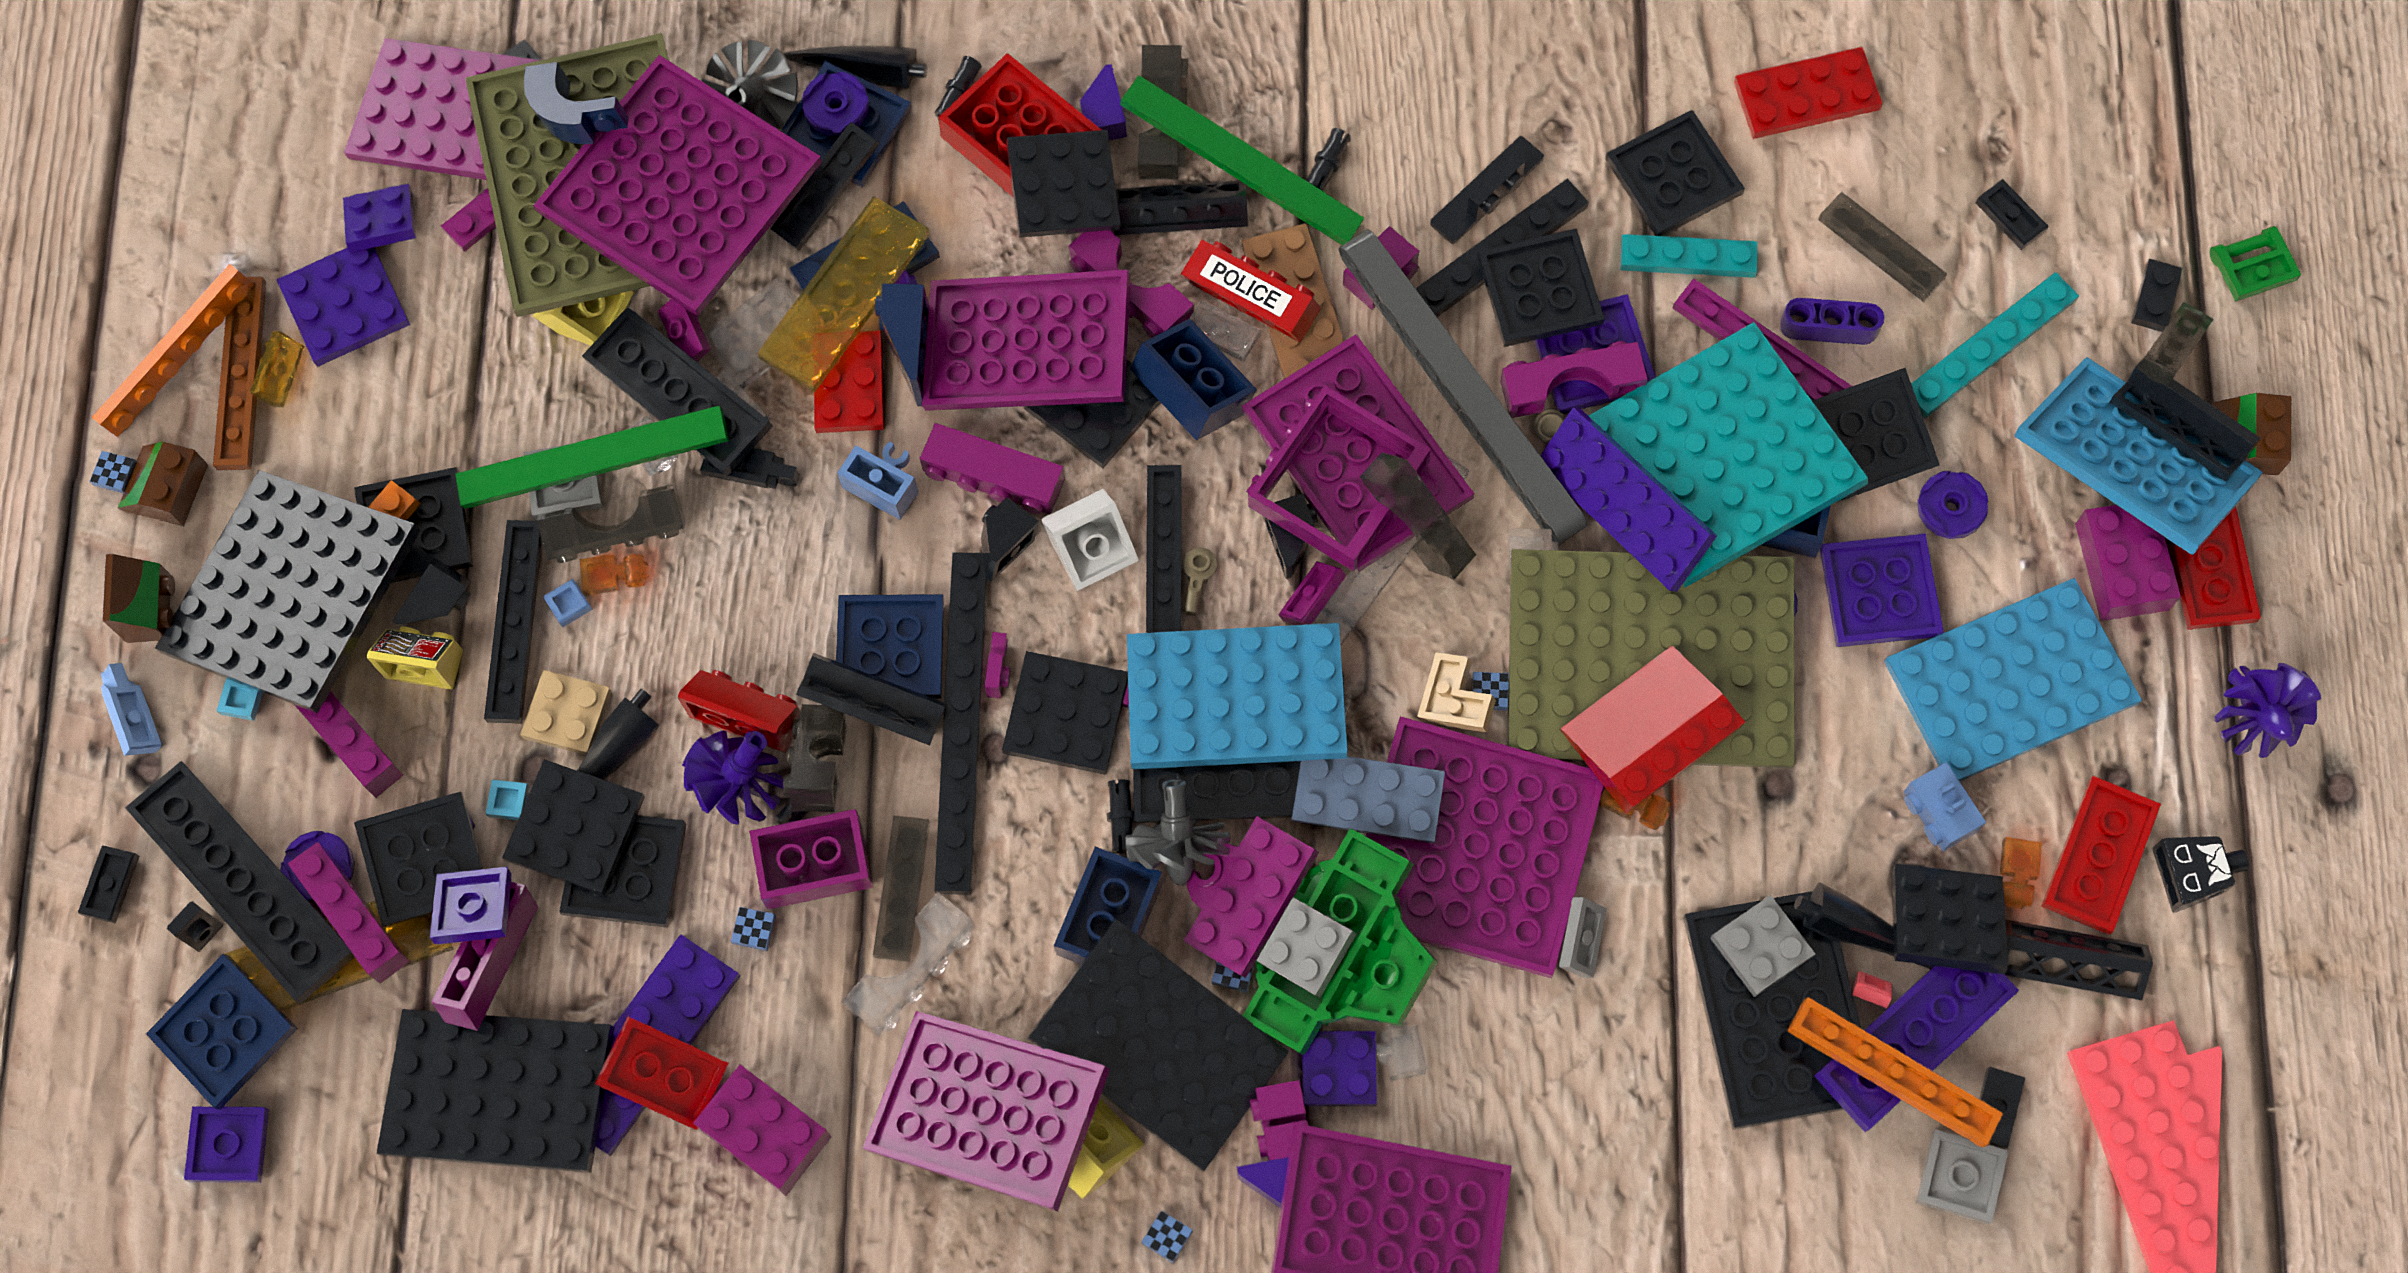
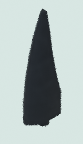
(875, 64)
(619, 737)
(1845, 920)

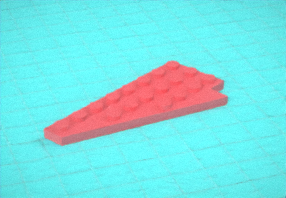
(2160, 1138)

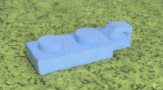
(129, 712)

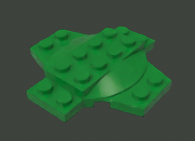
(1382, 965)

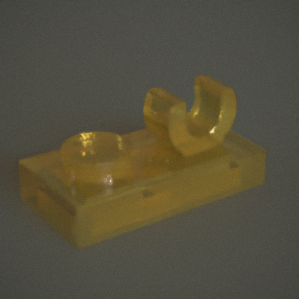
(277, 369)

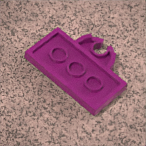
(1247, 895)

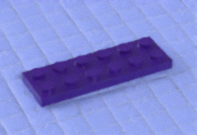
(1627, 500)
(676, 1001)
(1925, 1026)

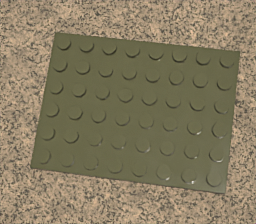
(522, 159)
(1601, 616)

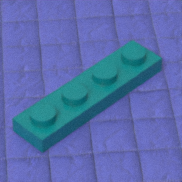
(1688, 255)

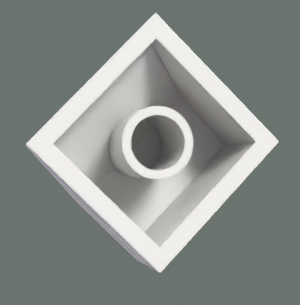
(1090, 539)

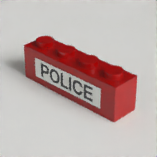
(1252, 290)

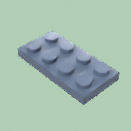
(1369, 797)

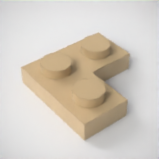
(1447, 701)

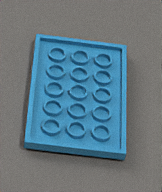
(2130, 462)
(2012, 680)
(1236, 696)

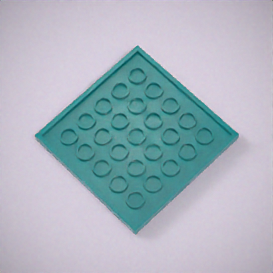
(1735, 444)

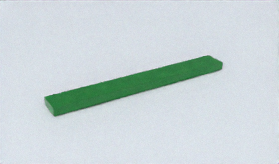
(1241, 160)
(592, 457)

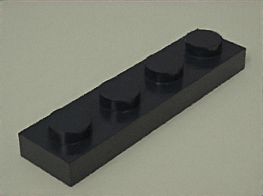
(825, 186)

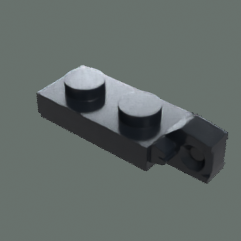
(758, 469)

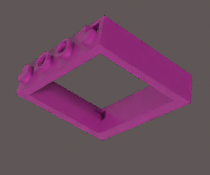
(1296, 437)

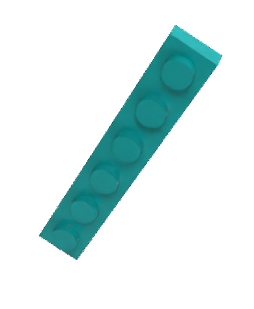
(1992, 343)

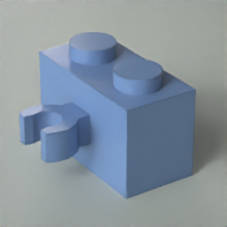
(879, 480)
(1943, 807)

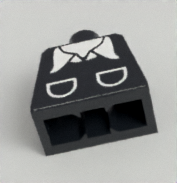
(2196, 869)

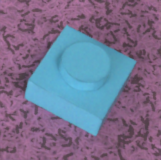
(239, 701)
(506, 799)

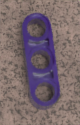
(1844, 312)

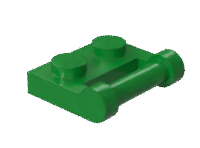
(2259, 272)

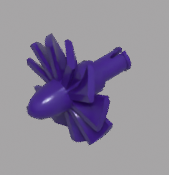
(2271, 702)
(726, 769)

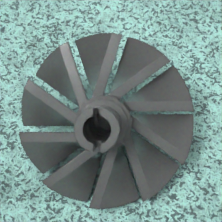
(768, 99)
(1175, 838)

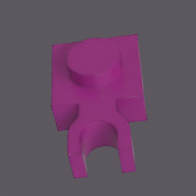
(997, 673)

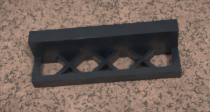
(1182, 207)
(2188, 416)
(871, 699)
(2082, 949)

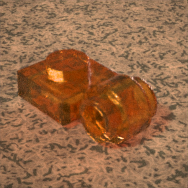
(603, 573)
(1652, 811)
(2021, 862)

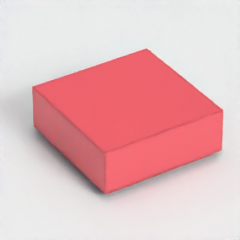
(1872, 989)

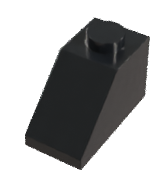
(1005, 536)
(1286, 545)
(434, 594)

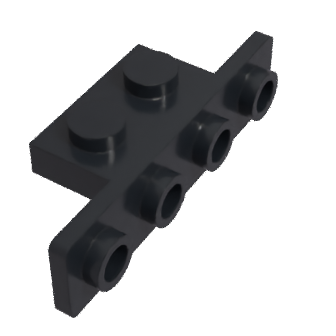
(1487, 190)

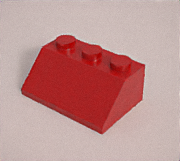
(740, 708)

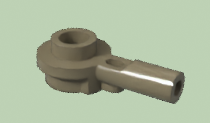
(1547, 424)
(1199, 566)

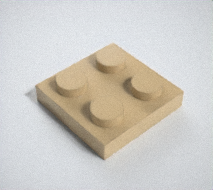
(566, 712)

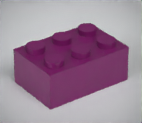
(2126, 564)
(811, 859)
(762, 1129)

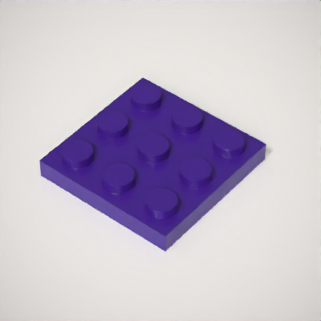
(342, 303)
(1618, 326)
(1881, 590)

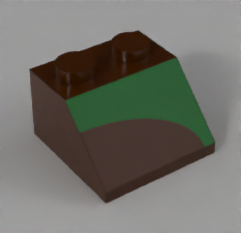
(2270, 420)
(164, 483)
(137, 598)

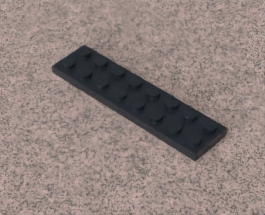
(240, 882)

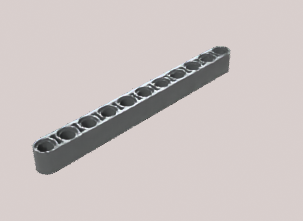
(1462, 386)

